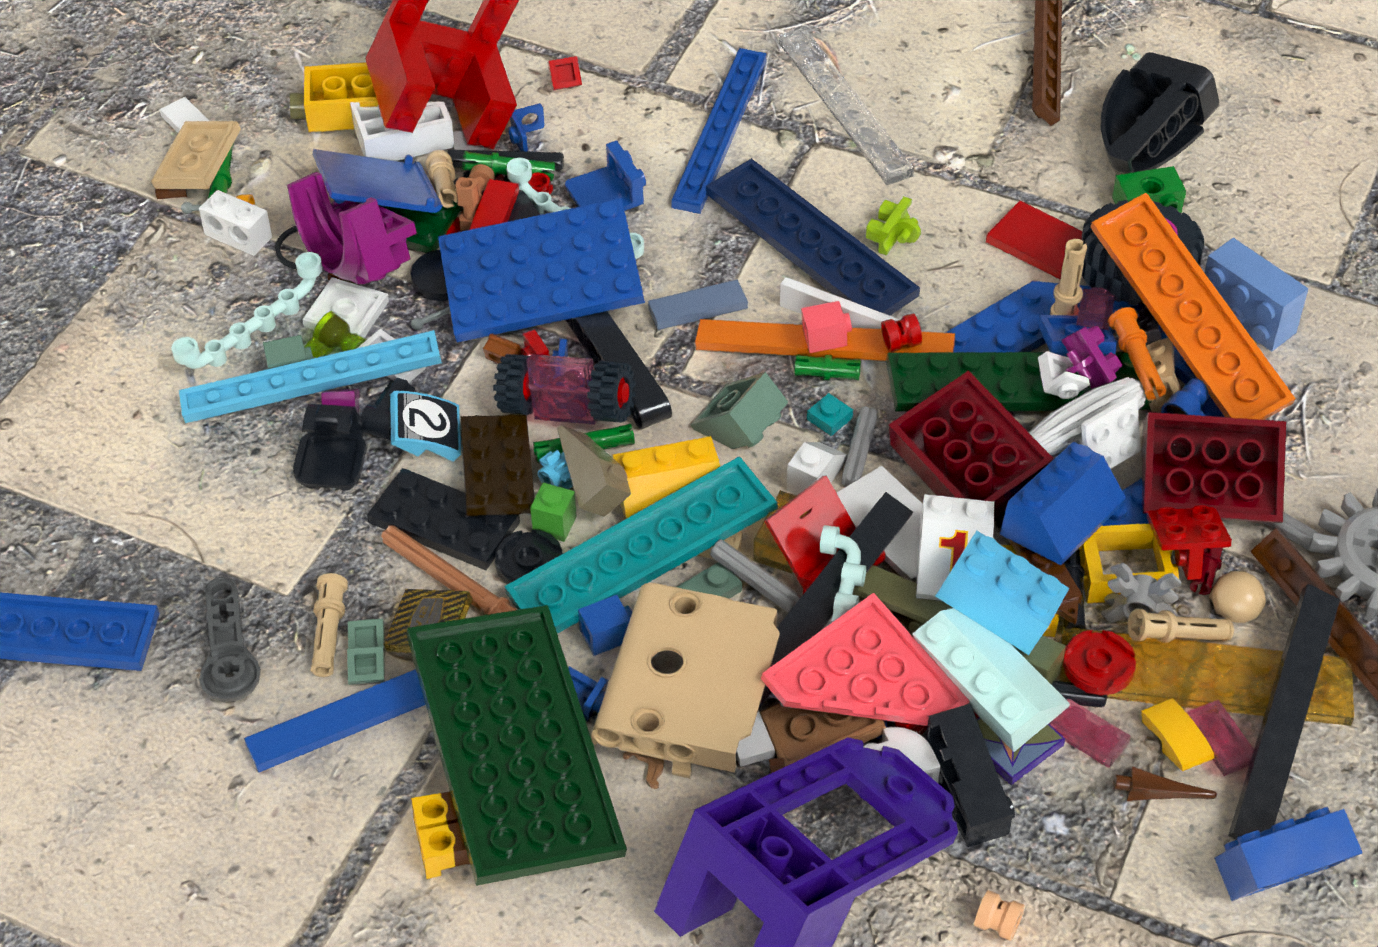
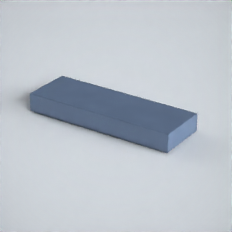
(697, 304)

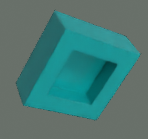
(829, 414)

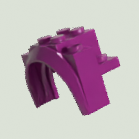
(351, 237)

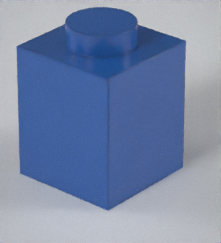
(604, 624)

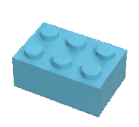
(1002, 592)

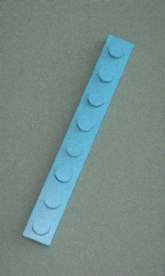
(309, 376)

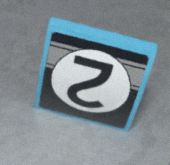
(424, 424)

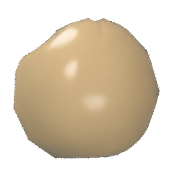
(1238, 596)

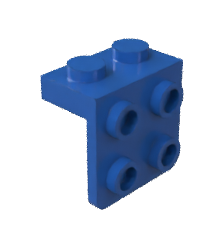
(611, 182)

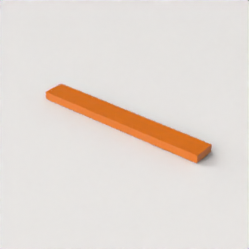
(790, 340)

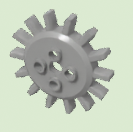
(1351, 550)

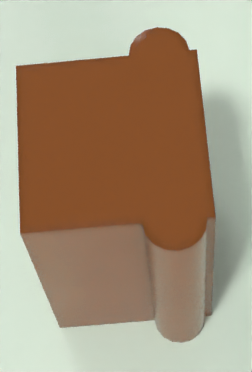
(498, 347)

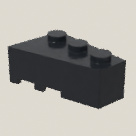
(969, 776)

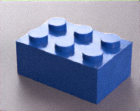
(1287, 852)

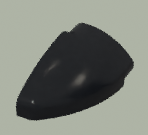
(1156, 111)

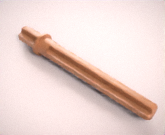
(443, 571)

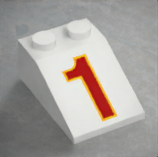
(943, 535)

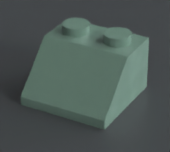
(741, 412)

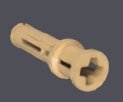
(442, 174)
(1068, 291)
(328, 611)
(1166, 626)

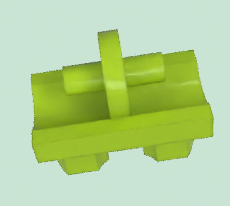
(896, 227)

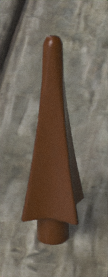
(1145, 786)

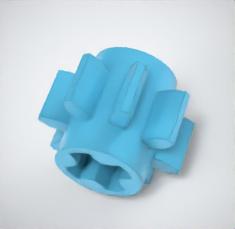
(555, 470)

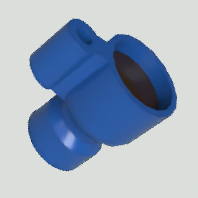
(1188, 400)

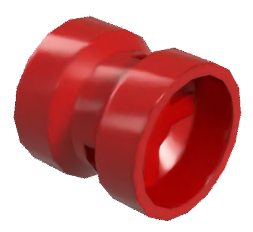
(901, 332)

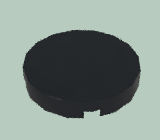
(429, 277)
(524, 553)

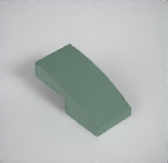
(366, 651)

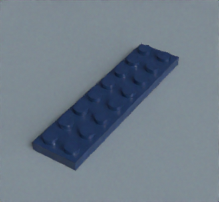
(811, 239)

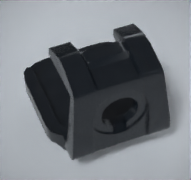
(332, 449)

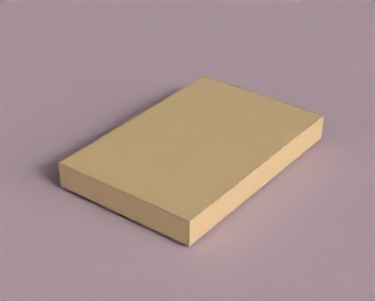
(196, 155)

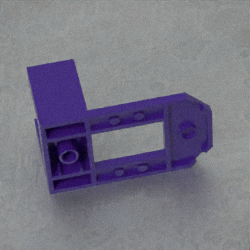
(754, 854)

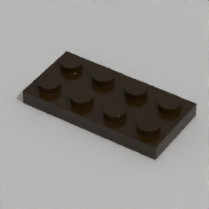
(497, 465)

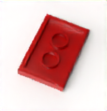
(1033, 237)

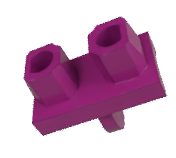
(1088, 358)

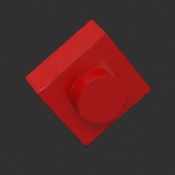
(564, 73)
(533, 344)

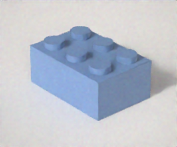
(1257, 293)

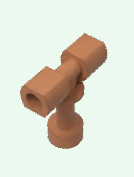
(470, 193)

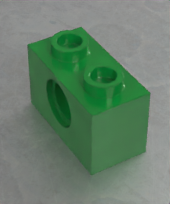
(1160, 184)

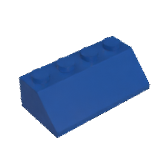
(1063, 504)

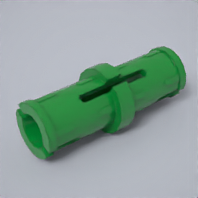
(827, 367)

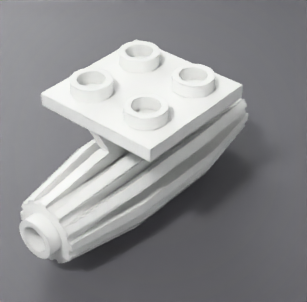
(1101, 419)

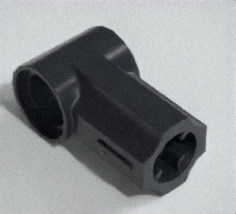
(377, 417)

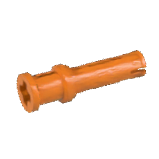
(1133, 341)

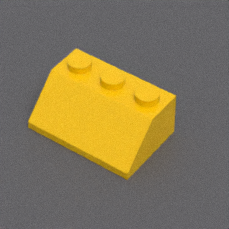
(664, 470)

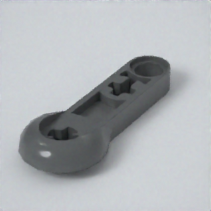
(227, 647)

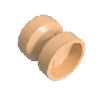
(999, 915)

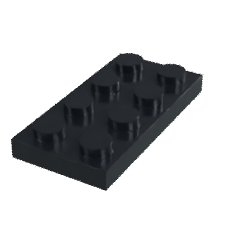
(438, 519)

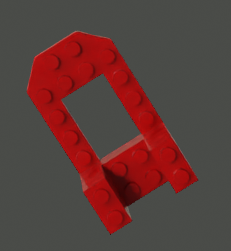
(423, 58)

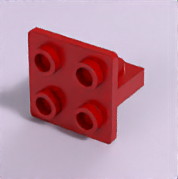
(1188, 534)

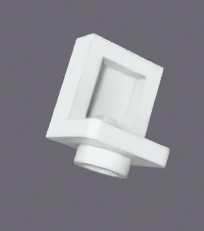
(1056, 379)

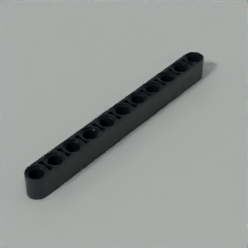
(606, 342)

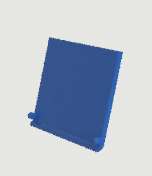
(387, 181)

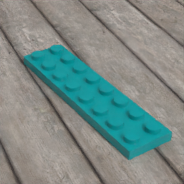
(646, 544)

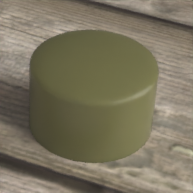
(297, 106)

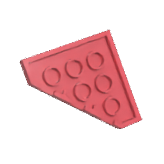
(864, 669)

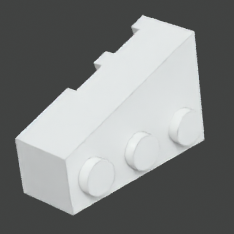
(430, 134)

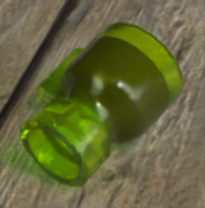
(332, 333)

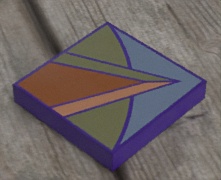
(1017, 764)

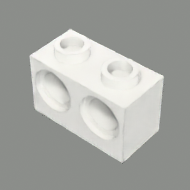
(235, 222)

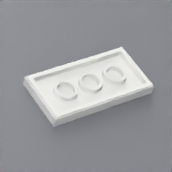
(860, 499)

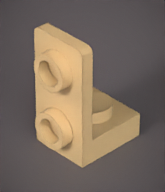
(1163, 358)

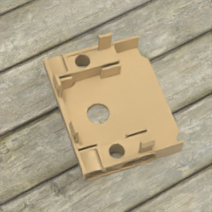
(707, 702)

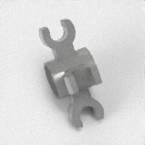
(1138, 593)

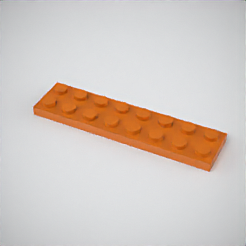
(1191, 311)

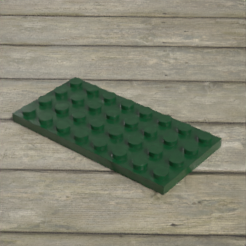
(514, 745)

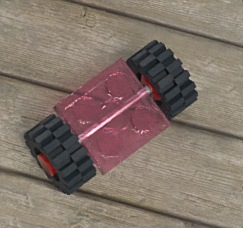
(564, 388)

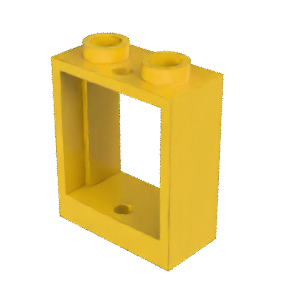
(1119, 538)

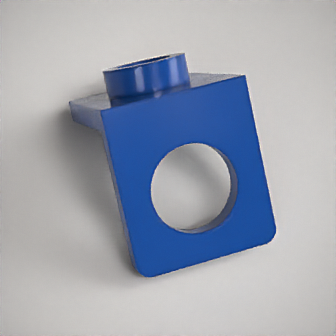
(518, 131)

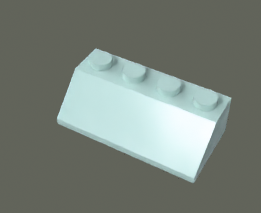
(992, 676)

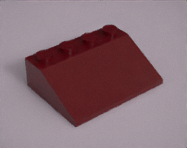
(968, 445)
(1214, 464)

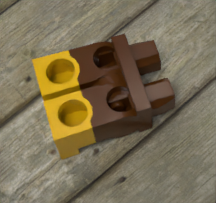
(438, 833)

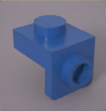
(588, 691)

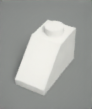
(811, 463)

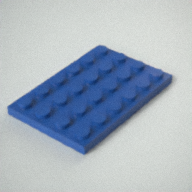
(540, 270)

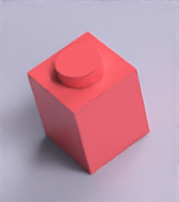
(825, 326)

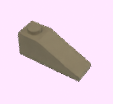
(595, 475)

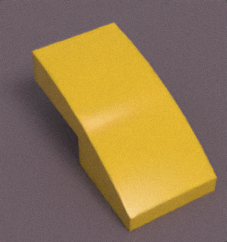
(1179, 734)

